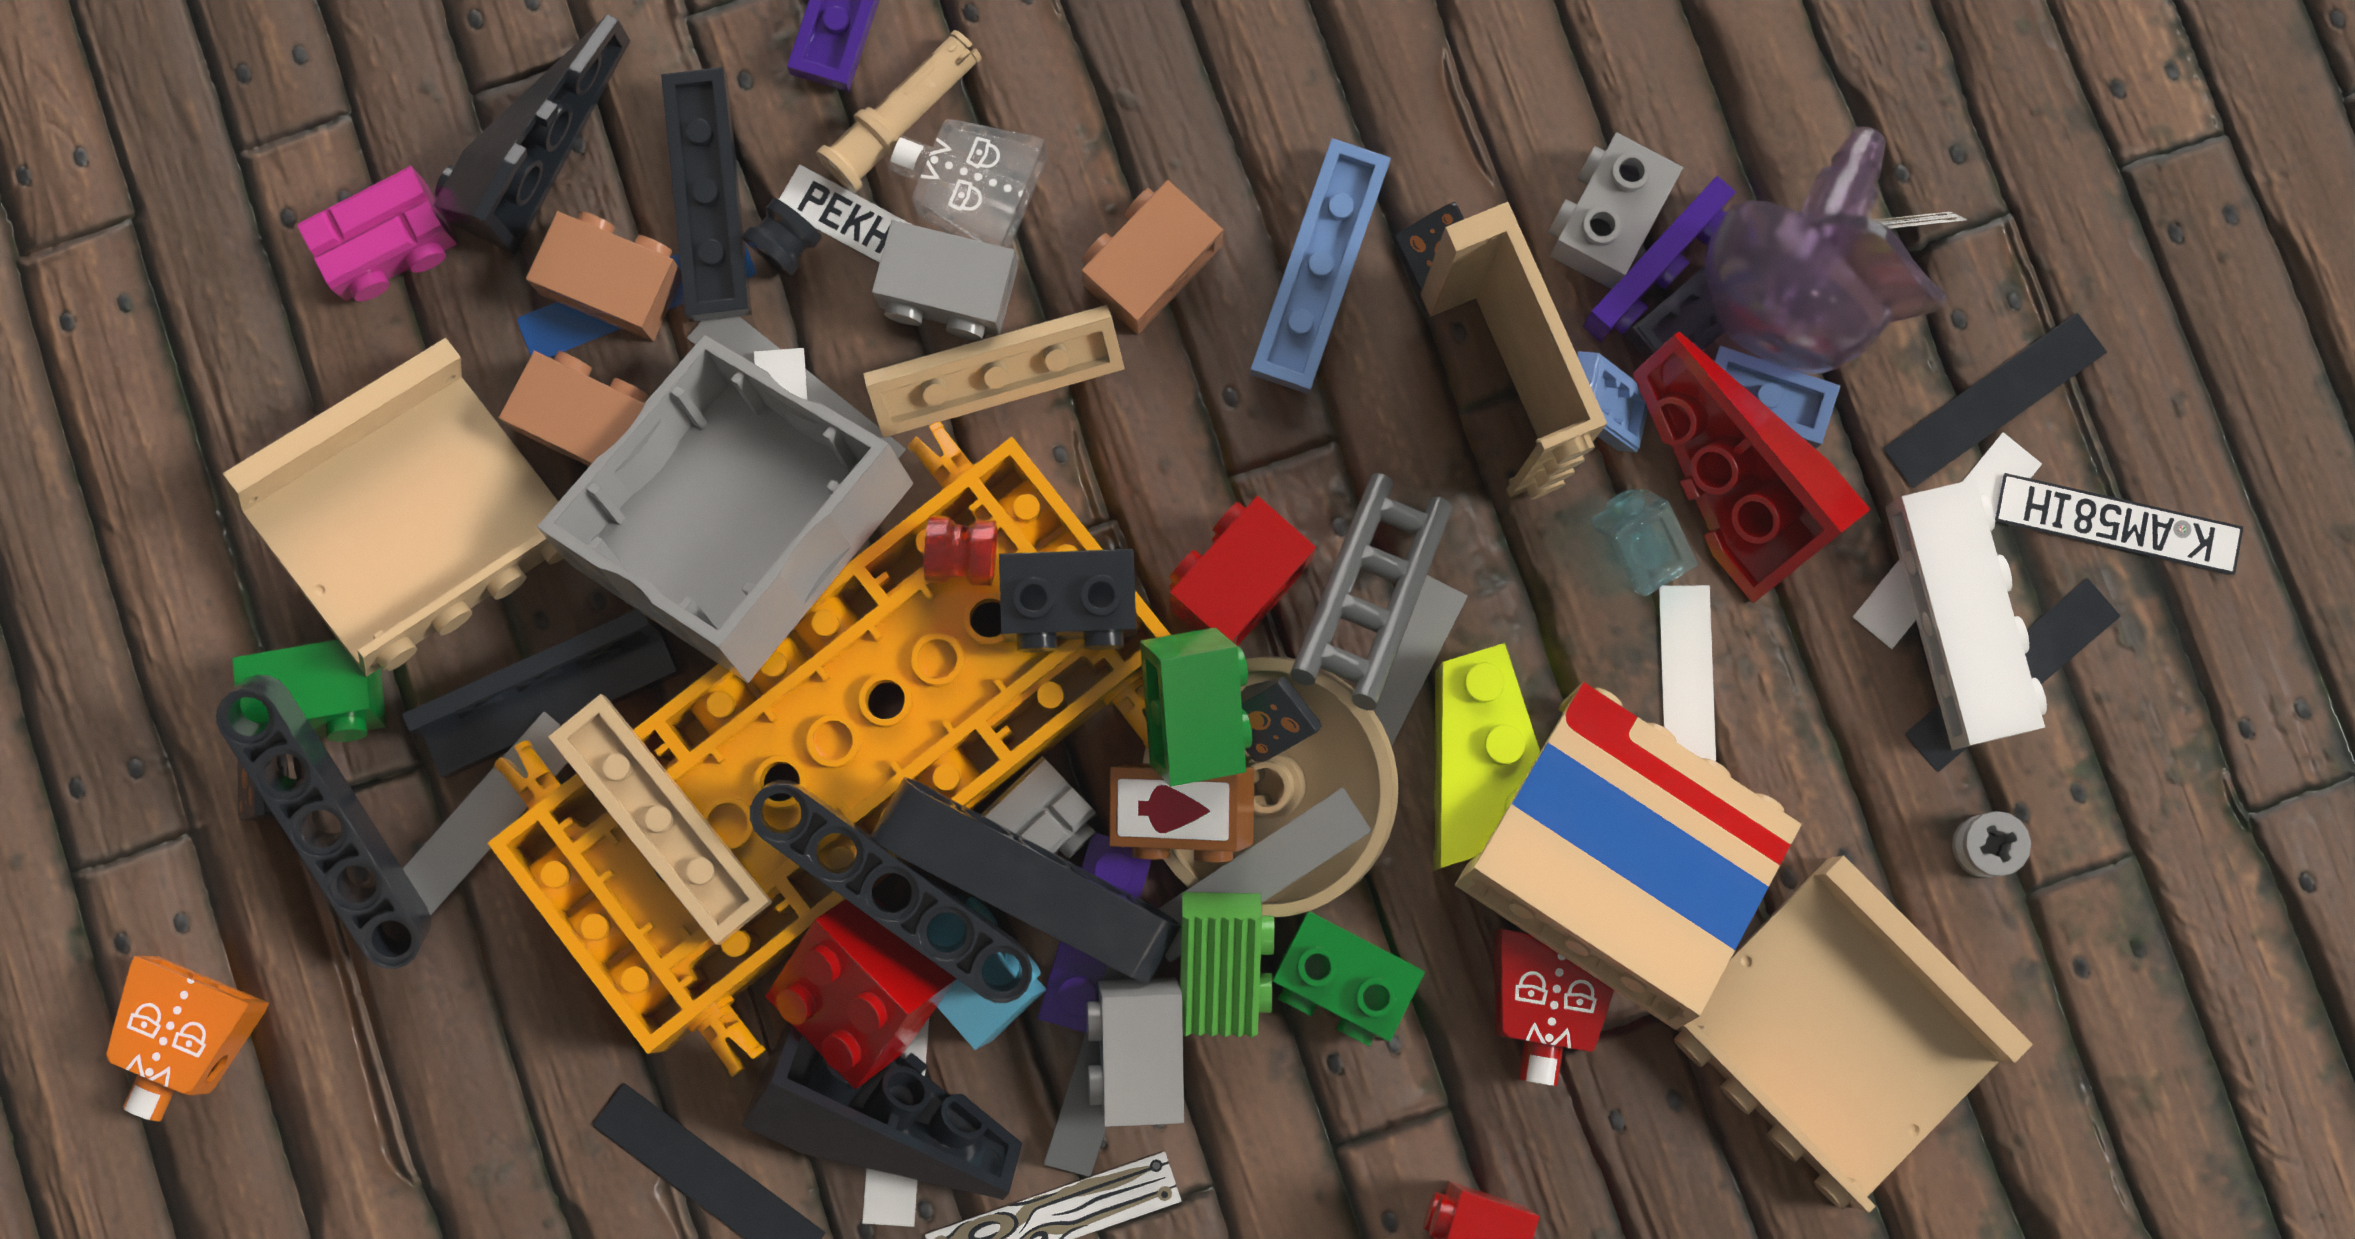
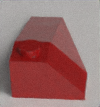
(1753, 477)

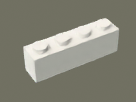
(1966, 614)

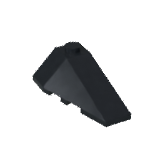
(517, 158)
(887, 1124)

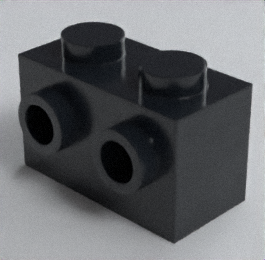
(1068, 598)

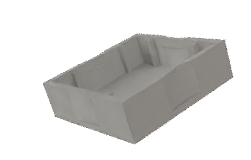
(727, 507)

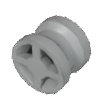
(1977, 849)

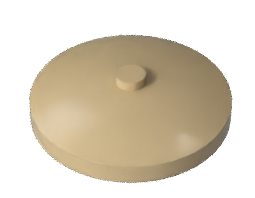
(1345, 753)

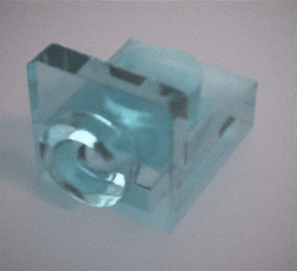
(1645, 539)

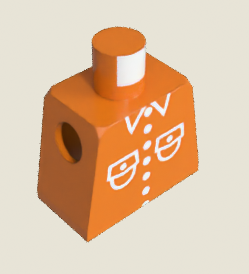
(177, 1032)

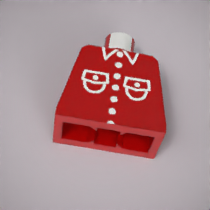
(1545, 1003)

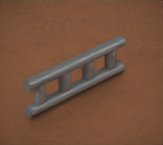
(1338, 603)

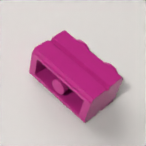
(378, 236)

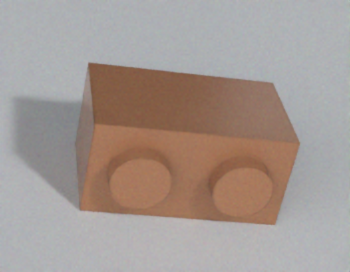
(1150, 255)
(606, 274)
(570, 410)

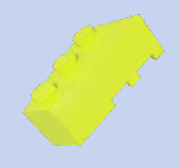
(1480, 750)

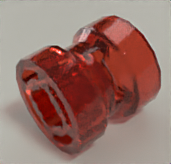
(960, 550)

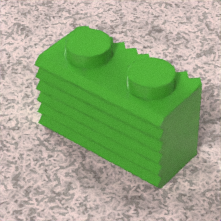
(1221, 963)

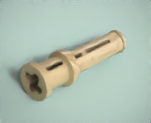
(880, 128)

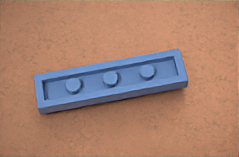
(1320, 266)

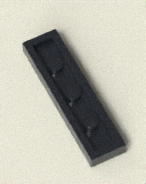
(706, 194)

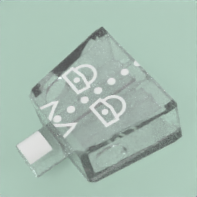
(973, 179)

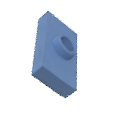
(1619, 401)

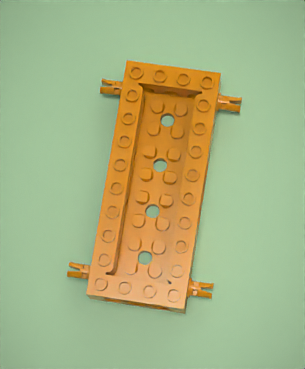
(966, 729)

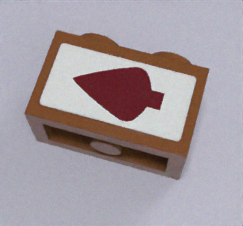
(1199, 816)

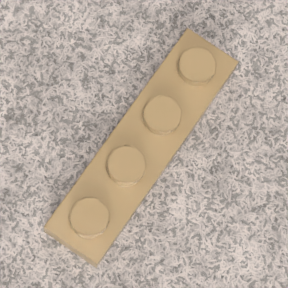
(994, 371)
(660, 819)

